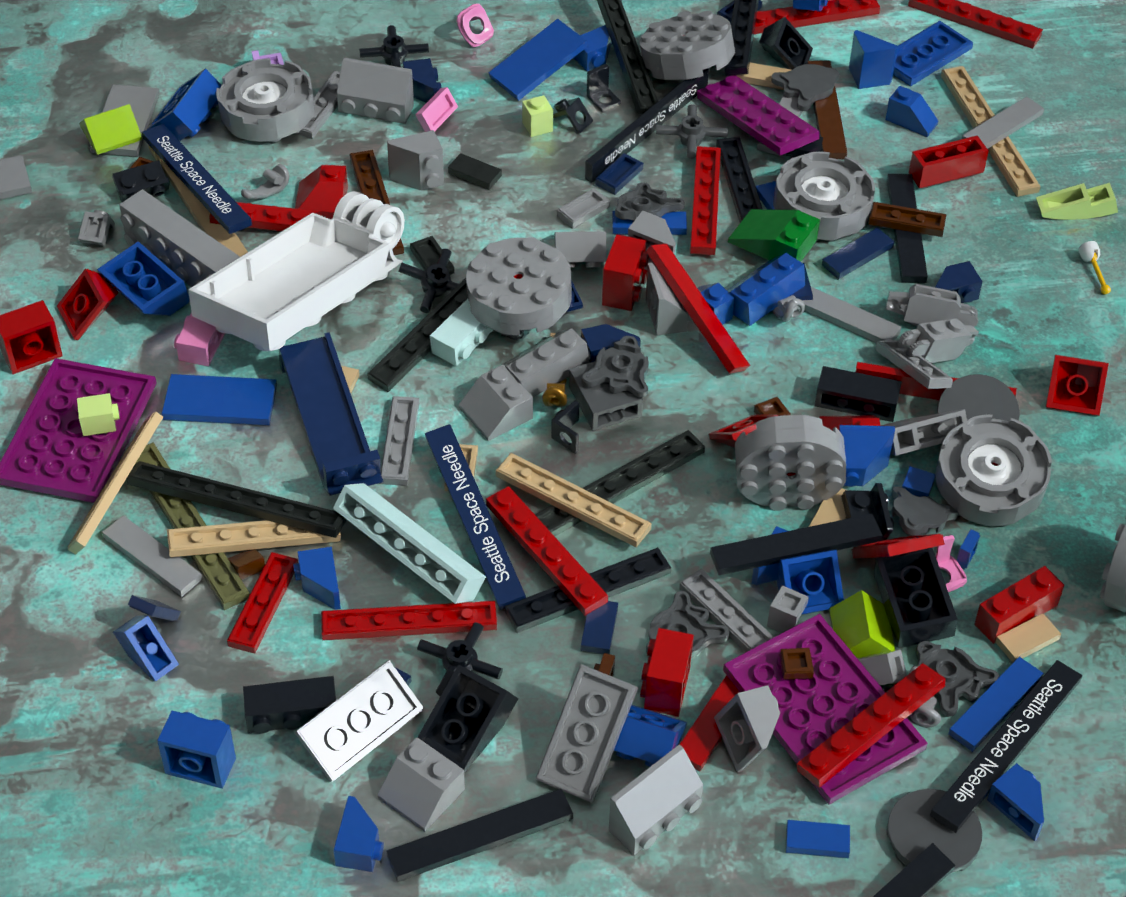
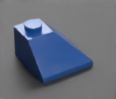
(866, 451)

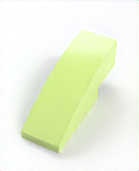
(1078, 202)

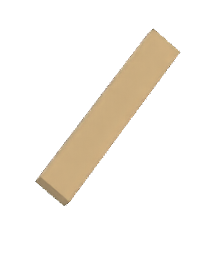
(114, 483)
(573, 499)
(239, 538)

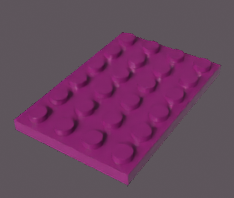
(49, 444)
(823, 704)

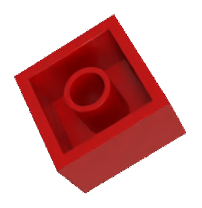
(624, 273)
(28, 337)
(667, 671)

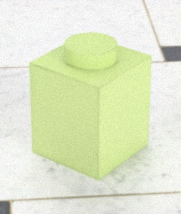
(537, 116)
(97, 414)

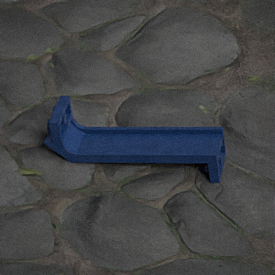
(329, 415)

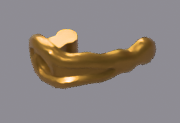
(555, 394)

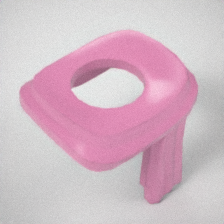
(473, 13)
(950, 564)

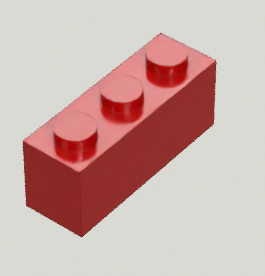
(948, 161)
(1019, 603)

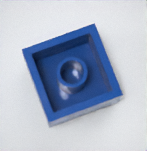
(197, 749)

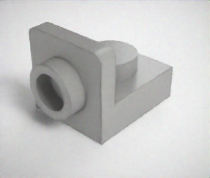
(95, 227)

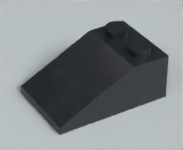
(467, 717)

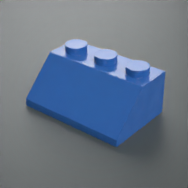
(189, 106)
(146, 281)
(764, 287)
(648, 735)

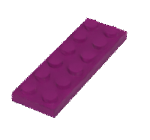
(758, 115)

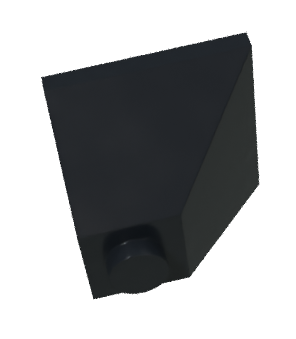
(785, 44)

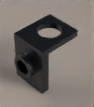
(599, 87)
(569, 109)
(562, 423)

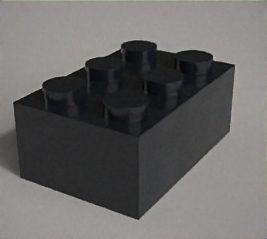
(915, 597)

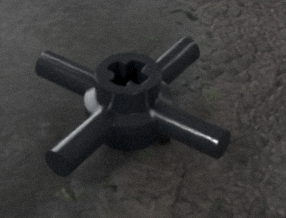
(393, 49)
(434, 279)
(460, 653)

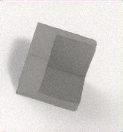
(786, 609)
(885, 666)

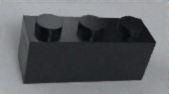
(857, 393)
(286, 703)

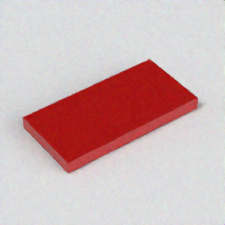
(897, 546)

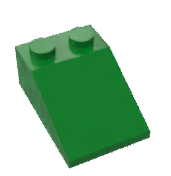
(776, 232)

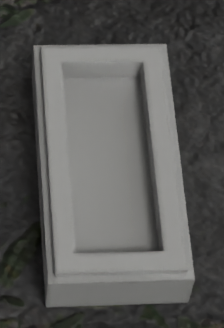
(583, 208)

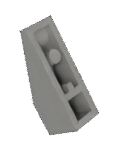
(924, 430)

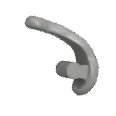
(276, 182)
(789, 308)
(925, 714)

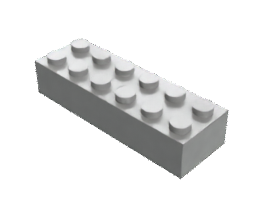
(173, 239)

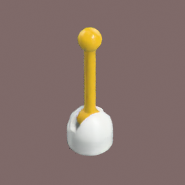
(1090, 253)

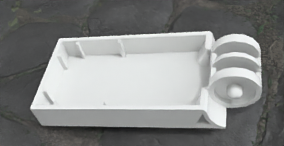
(301, 273)

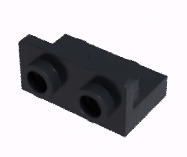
(147, 177)
(869, 502)

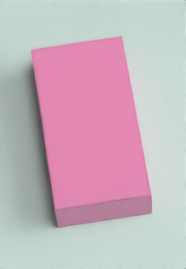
(436, 110)

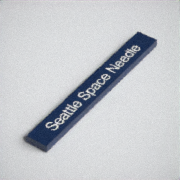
(197, 179)
(475, 516)

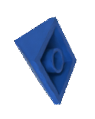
(871, 60)
(814, 576)

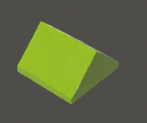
(111, 129)
(862, 625)

